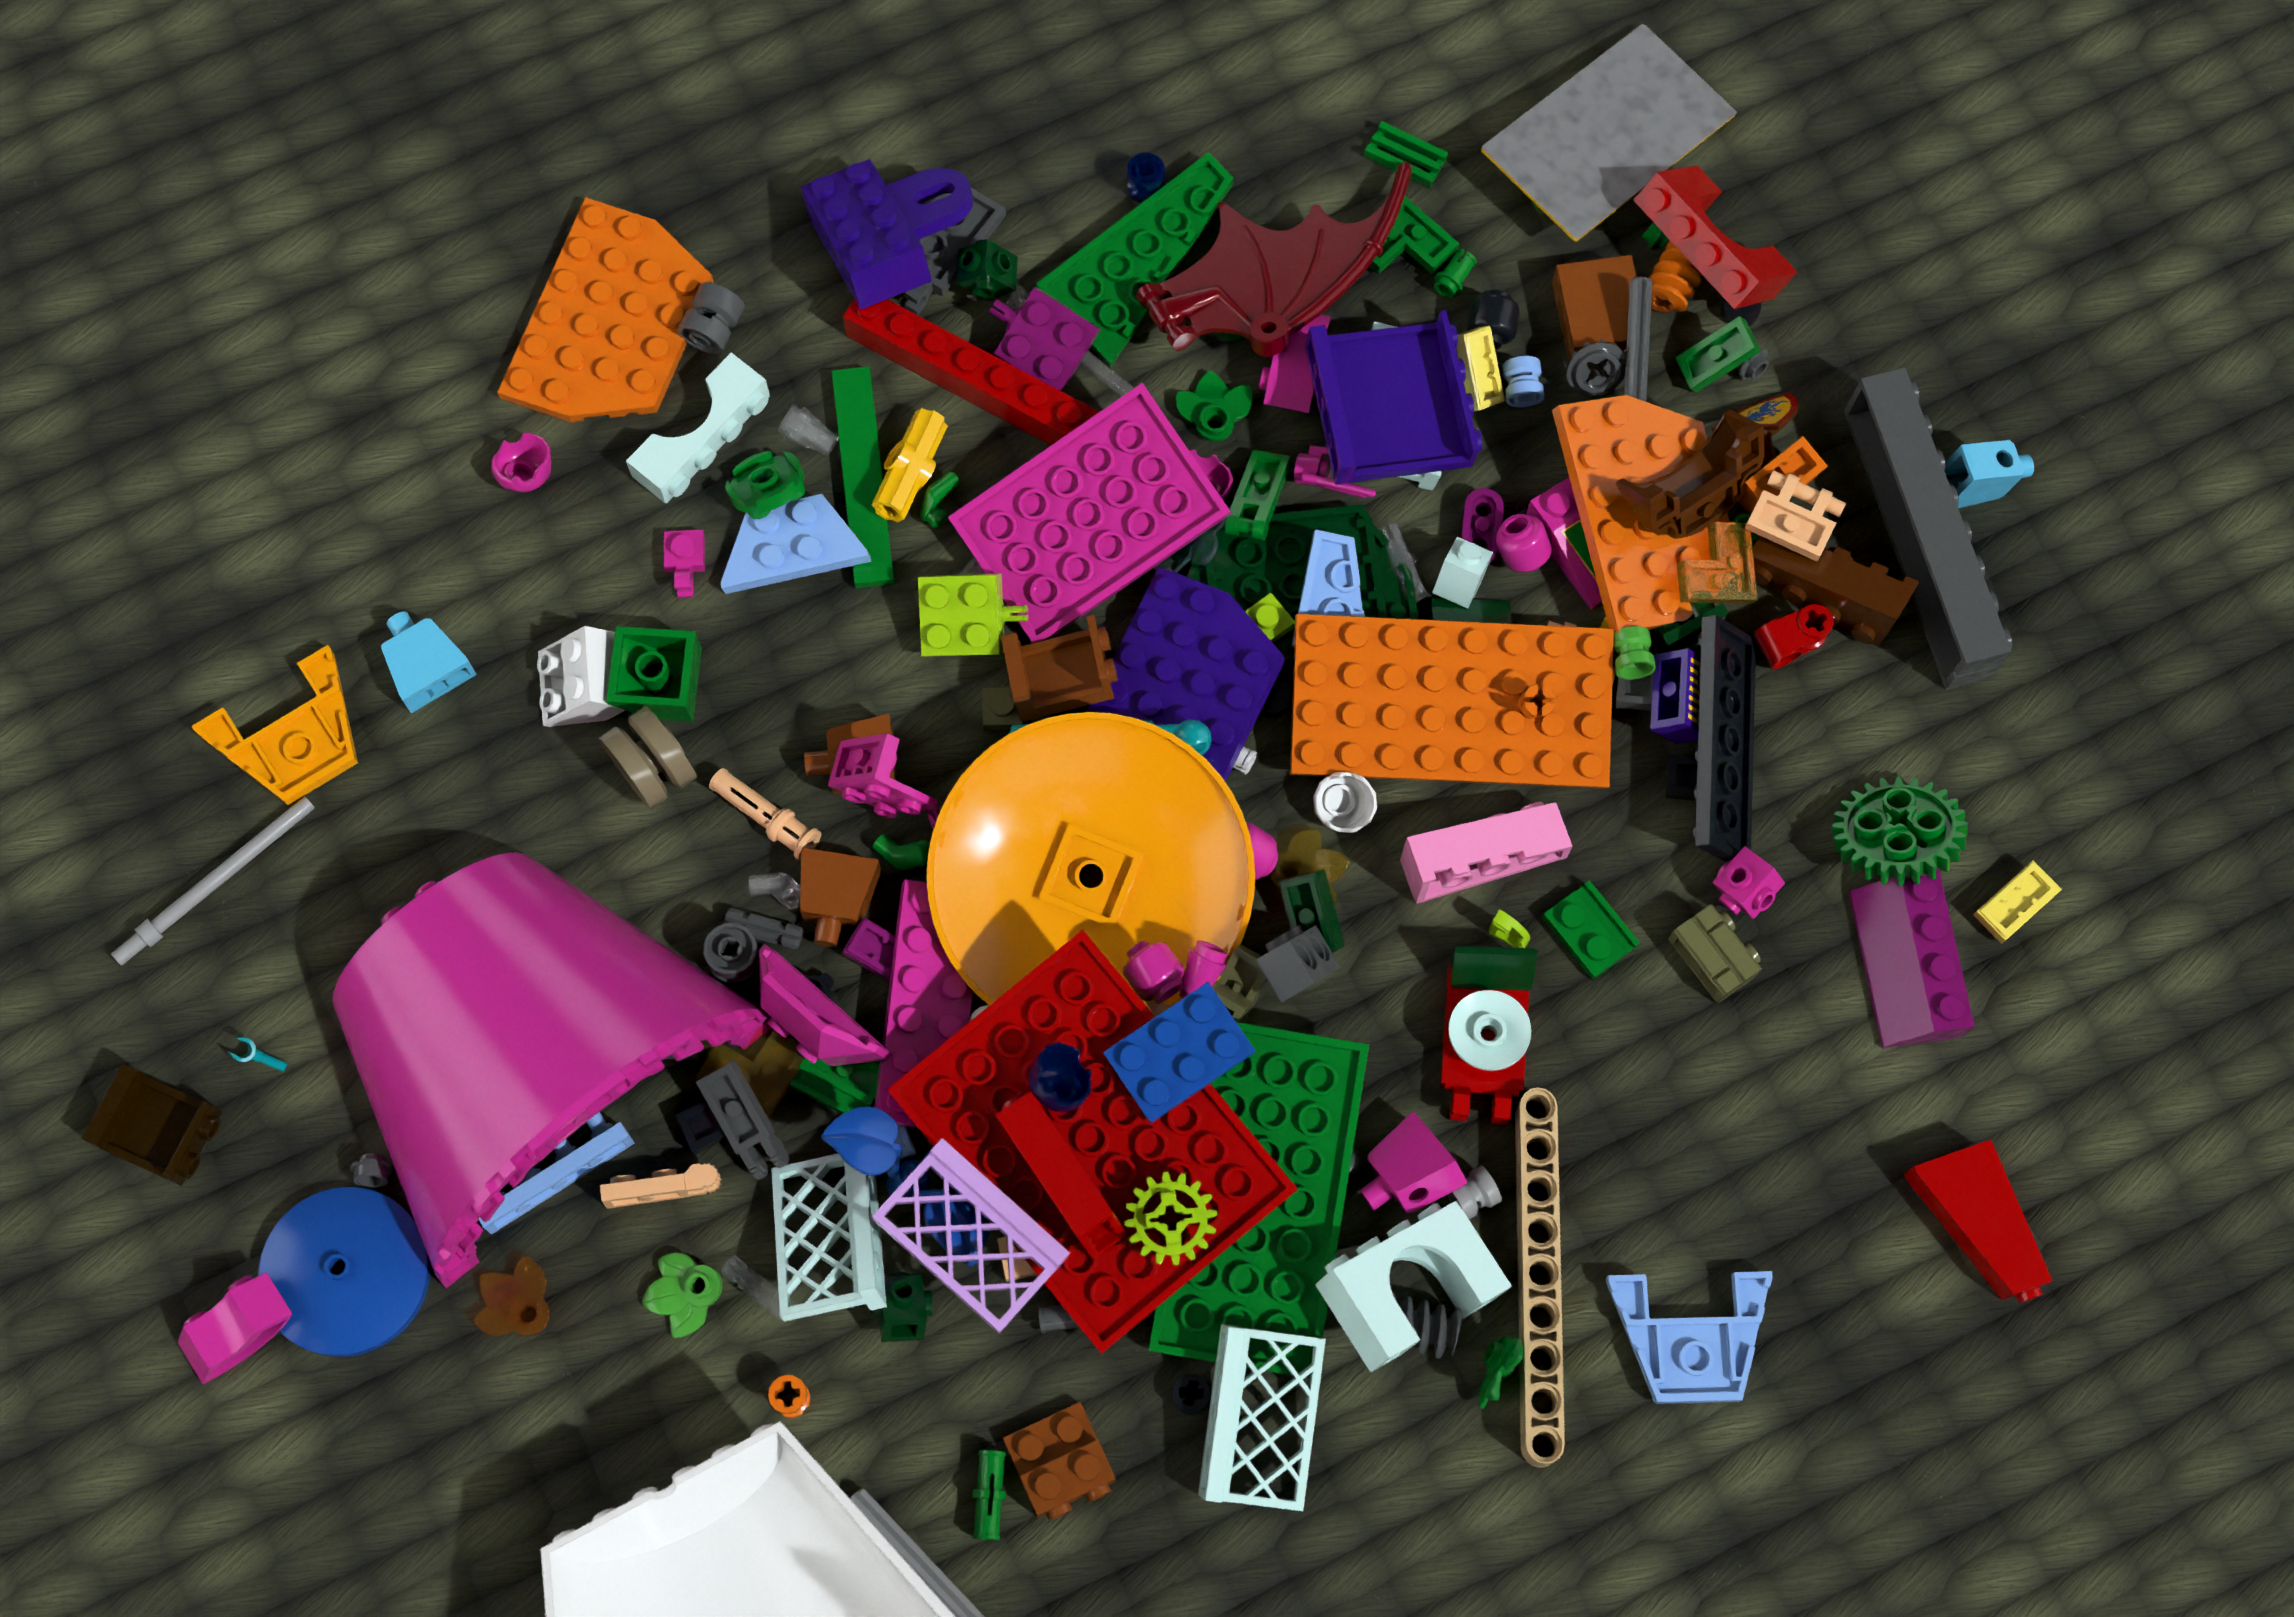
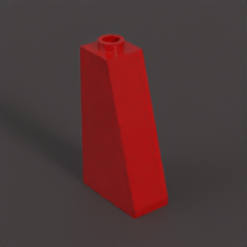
(1061, 1174)
(1984, 1218)

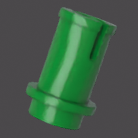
(1450, 280)

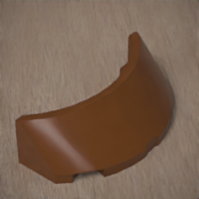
(1704, 485)

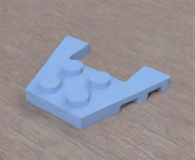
(1693, 1356)

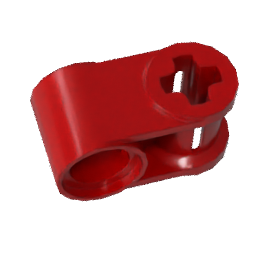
(1789, 637)

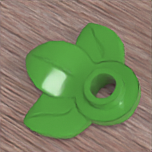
(677, 1296)

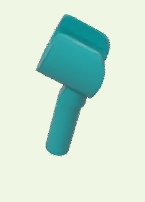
(258, 1056)

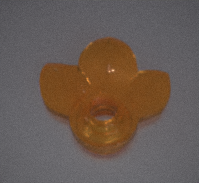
(510, 1296)

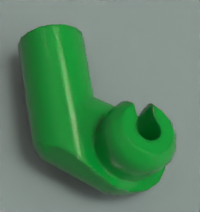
(933, 499)

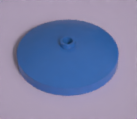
(382, 1275)

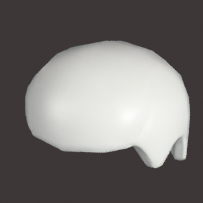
(1345, 802)

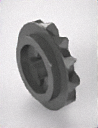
(1596, 382)

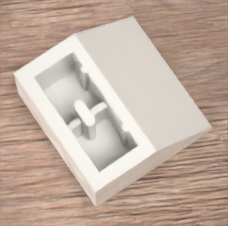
(576, 678)

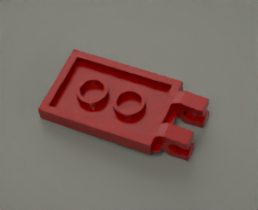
(1465, 1079)

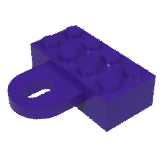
(877, 227)

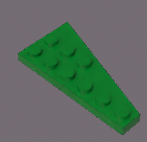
(1136, 251)

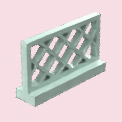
(863, 1235)
(1225, 1413)

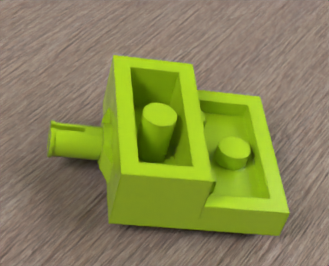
(964, 614)

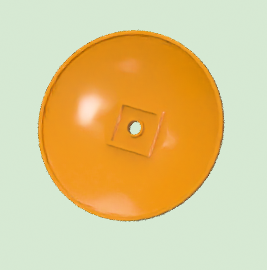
(1074, 797)

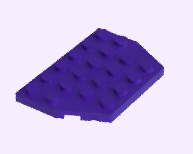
(1195, 659)

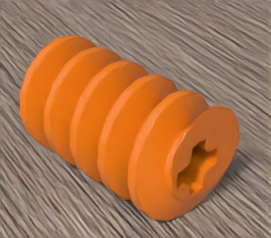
(1673, 281)

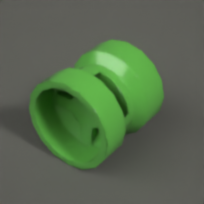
(1633, 653)

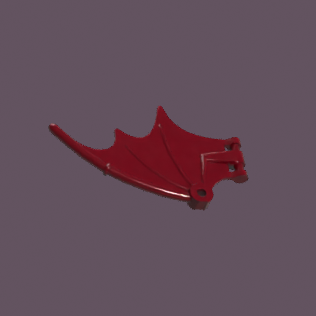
(1269, 279)

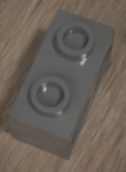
(1297, 961)

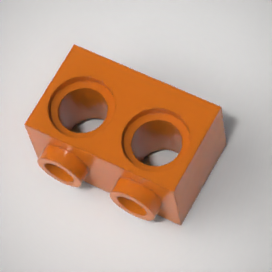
(1798, 460)

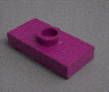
(871, 948)

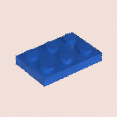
(1179, 1052)

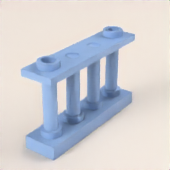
(569, 1167)

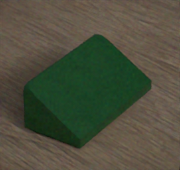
(1479, 611)
(1310, 903)
(1493, 968)

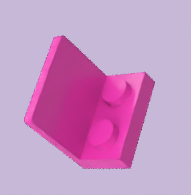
(863, 777)

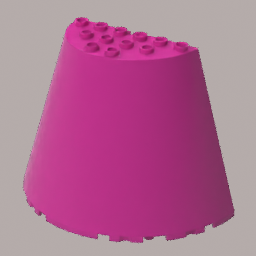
(503, 1025)

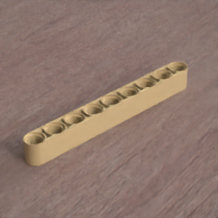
(1533, 1295)

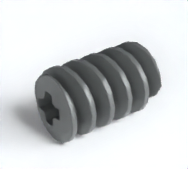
(1433, 1327)

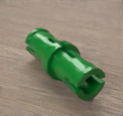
(988, 1519)

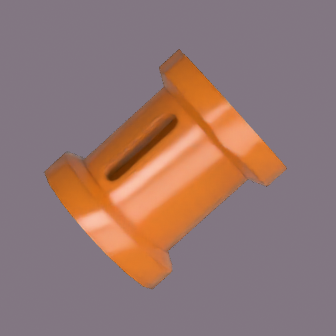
(779, 1388)

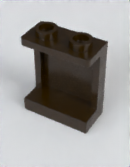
(152, 1125)

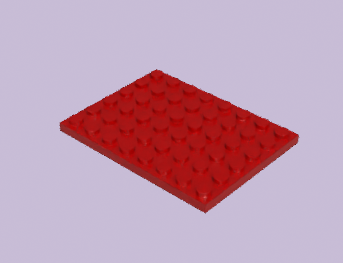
(1090, 1006)

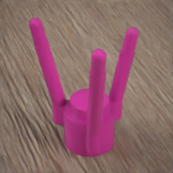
(1315, 471)

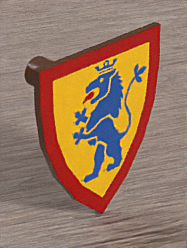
(1773, 415)

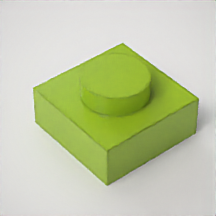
(1271, 617)

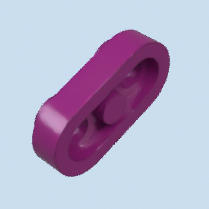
(1479, 528)

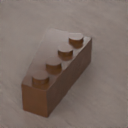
(1856, 595)

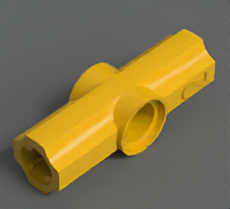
(909, 465)

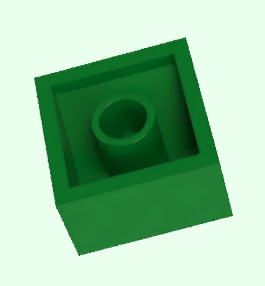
(655, 671)

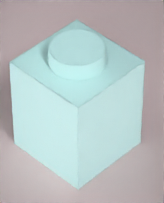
(1462, 572)

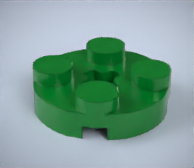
(783, 483)

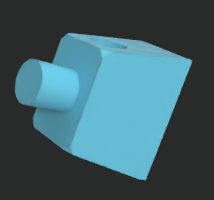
(1986, 470)
(423, 661)

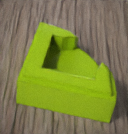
(1509, 930)

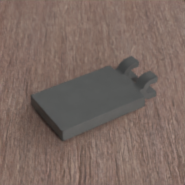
(943, 247)

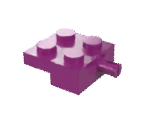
(1044, 338)

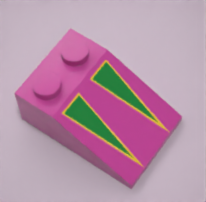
(1563, 525)

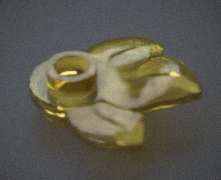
(1308, 856)

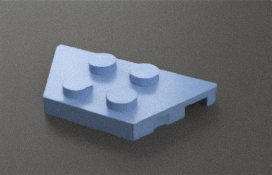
(791, 544)

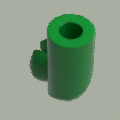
(905, 856)

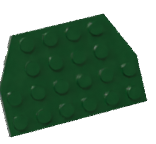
(1278, 565)

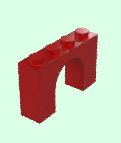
(1678, 205)

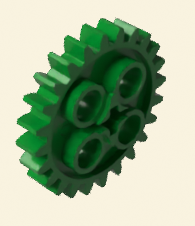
(1899, 831)

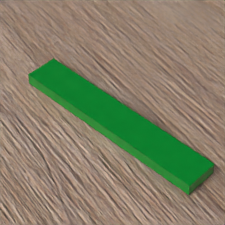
(862, 472)

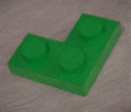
(1419, 238)

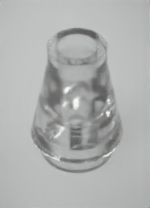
(806, 430)

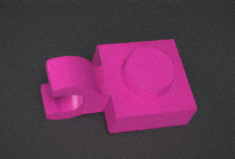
(682, 556)

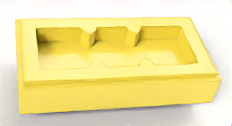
(1481, 367)
(2017, 902)

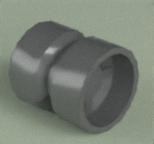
(709, 322)
(732, 955)

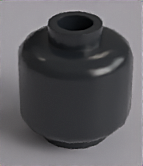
(1499, 312)

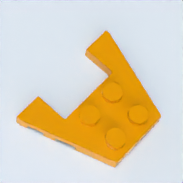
(299, 748)

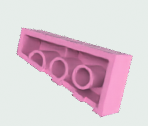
(1483, 850)

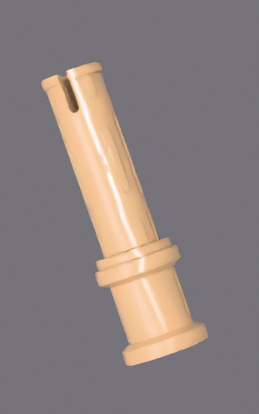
(782, 820)

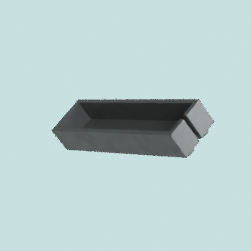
(1927, 529)

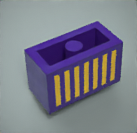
(1676, 695)

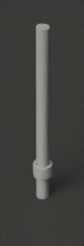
(151, 931)

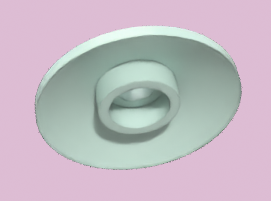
(1495, 1012)

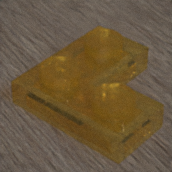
(1729, 573)
(767, 1074)

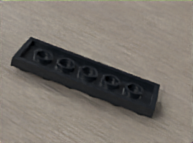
(1725, 739)

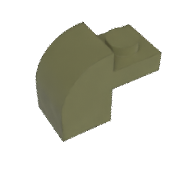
(1240, 983)

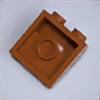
(1060, 1462)

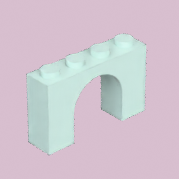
(1361, 1289)

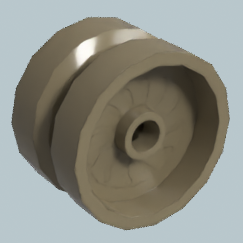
(651, 754)

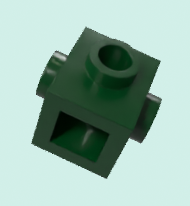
(987, 270)
(906, 1308)

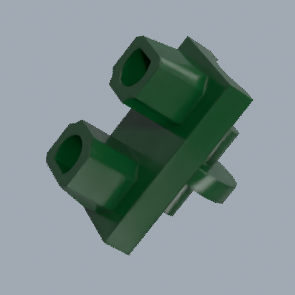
(1675, 633)

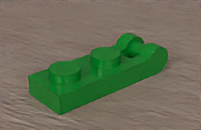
(1258, 494)

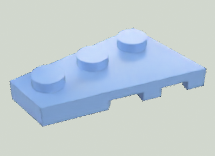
(1331, 578)

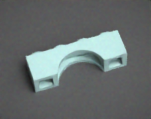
(669, 463)

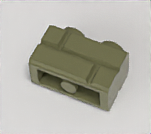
(1716, 952)

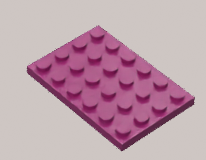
(1090, 514)

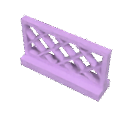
(997, 1209)

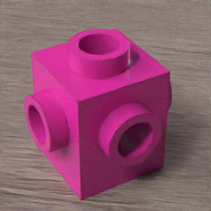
(1747, 883)

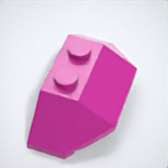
(811, 1016)

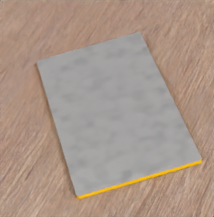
(1608, 132)

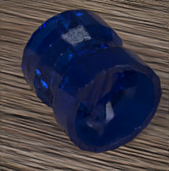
(1144, 176)

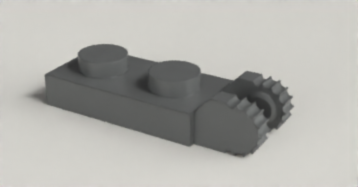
(742, 1118)

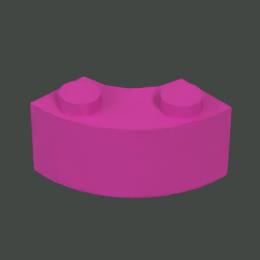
(1289, 379)
(234, 1327)

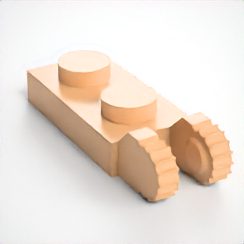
(663, 1186)

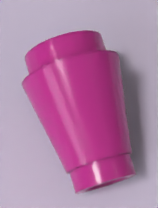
(1203, 965)

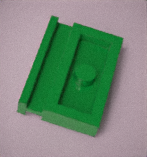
(1590, 930)
(838, 1086)

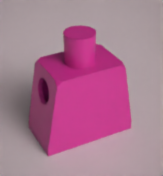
(1411, 1168)

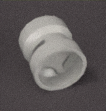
(1477, 1193)

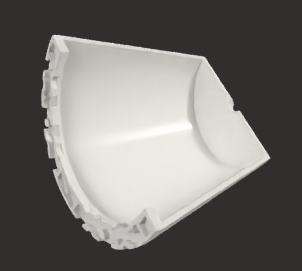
(735, 1538)

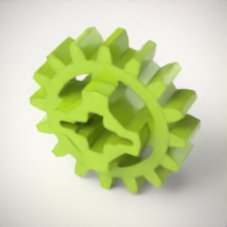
(1168, 1199)

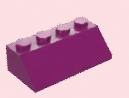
(1911, 961)

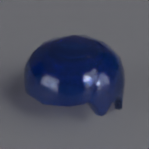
(1059, 1078)

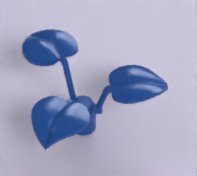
(867, 1144)

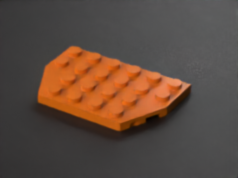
(606, 320)
(1641, 444)

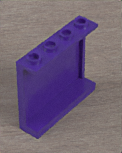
(1393, 401)

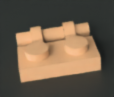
(1791, 524)

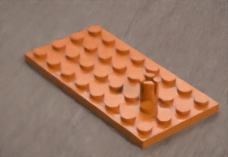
(1452, 701)

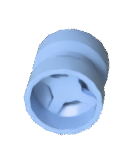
(1523, 381)

